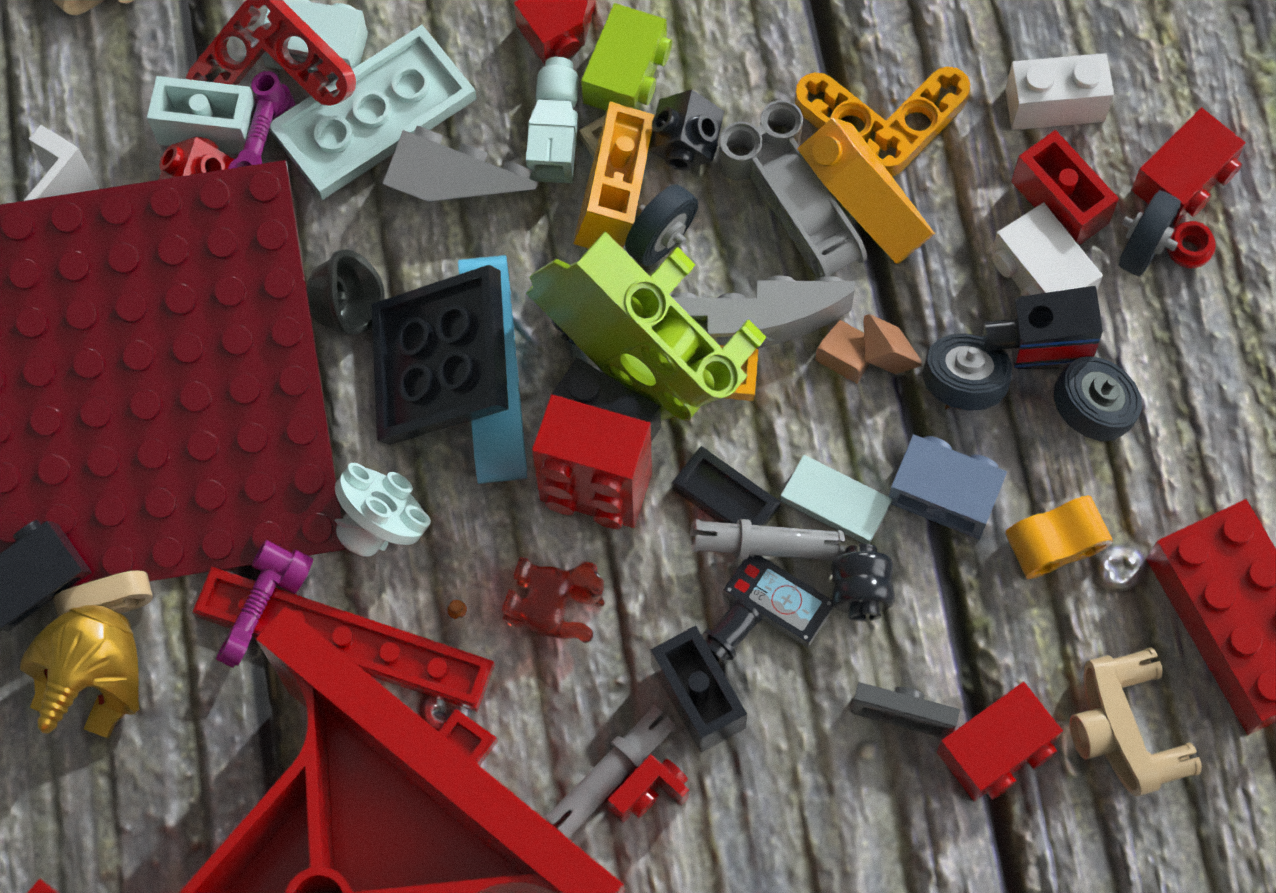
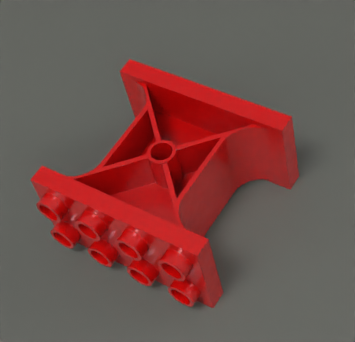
(382, 802)

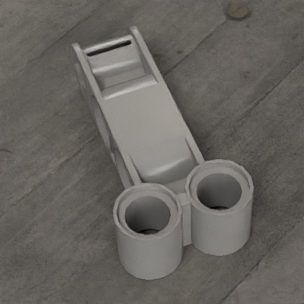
(791, 188)

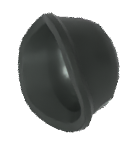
(343, 292)

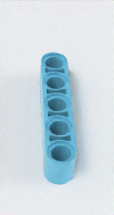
(500, 436)

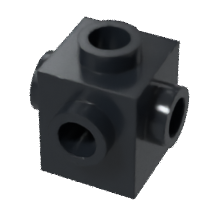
(685, 130)

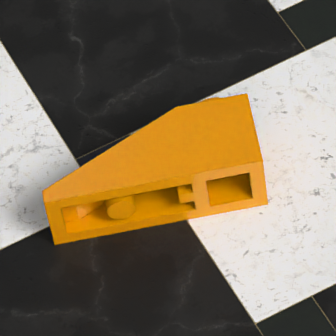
(615, 176)
(865, 188)

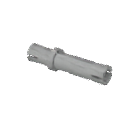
(749, 539)
(611, 771)

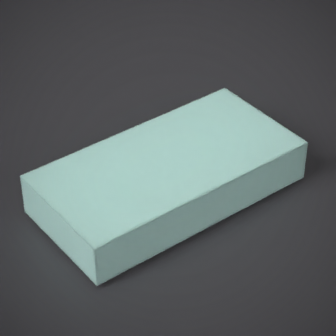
(836, 500)

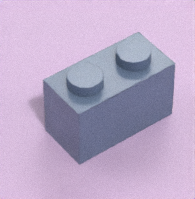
(947, 485)

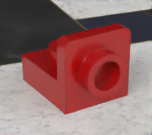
(638, 792)

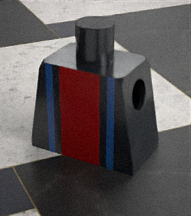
(1048, 329)

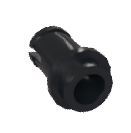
(731, 630)

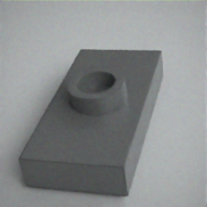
(905, 709)

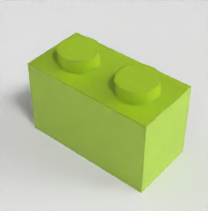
(626, 59)

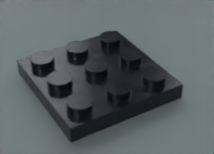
(439, 355)

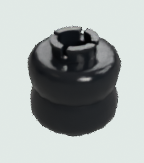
(862, 582)

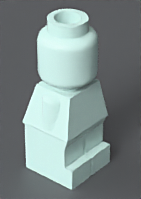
(554, 123)

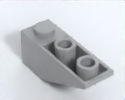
(441, 173)

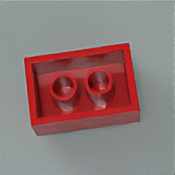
(592, 462)

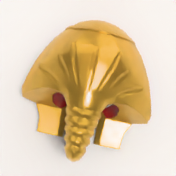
(81, 651)

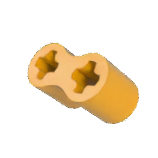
(1058, 537)

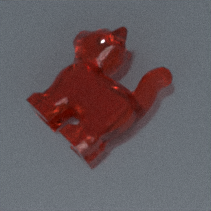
(548, 596)

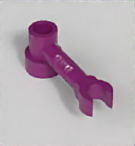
(271, 101)
(277, 569)

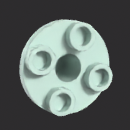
(377, 510)

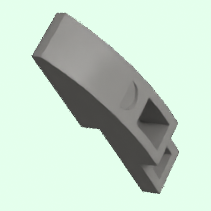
(780, 310)

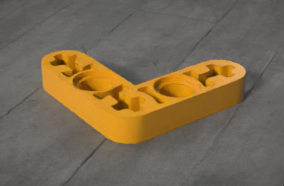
(894, 130)

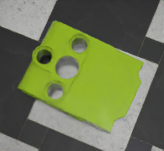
(639, 330)

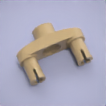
(1112, 729)

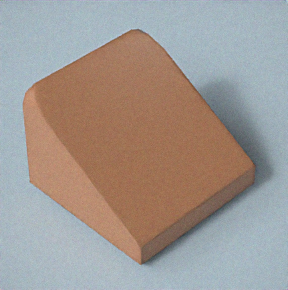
(887, 346)
(843, 351)

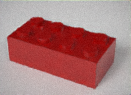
(1225, 594)

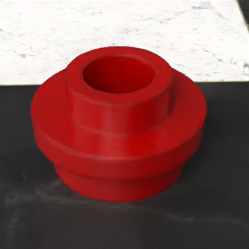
(1200, 236)

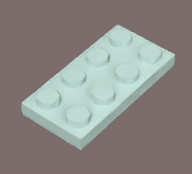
(394, 92)

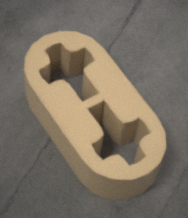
(117, 592)

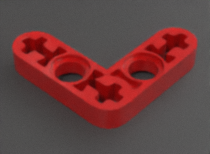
(274, 39)

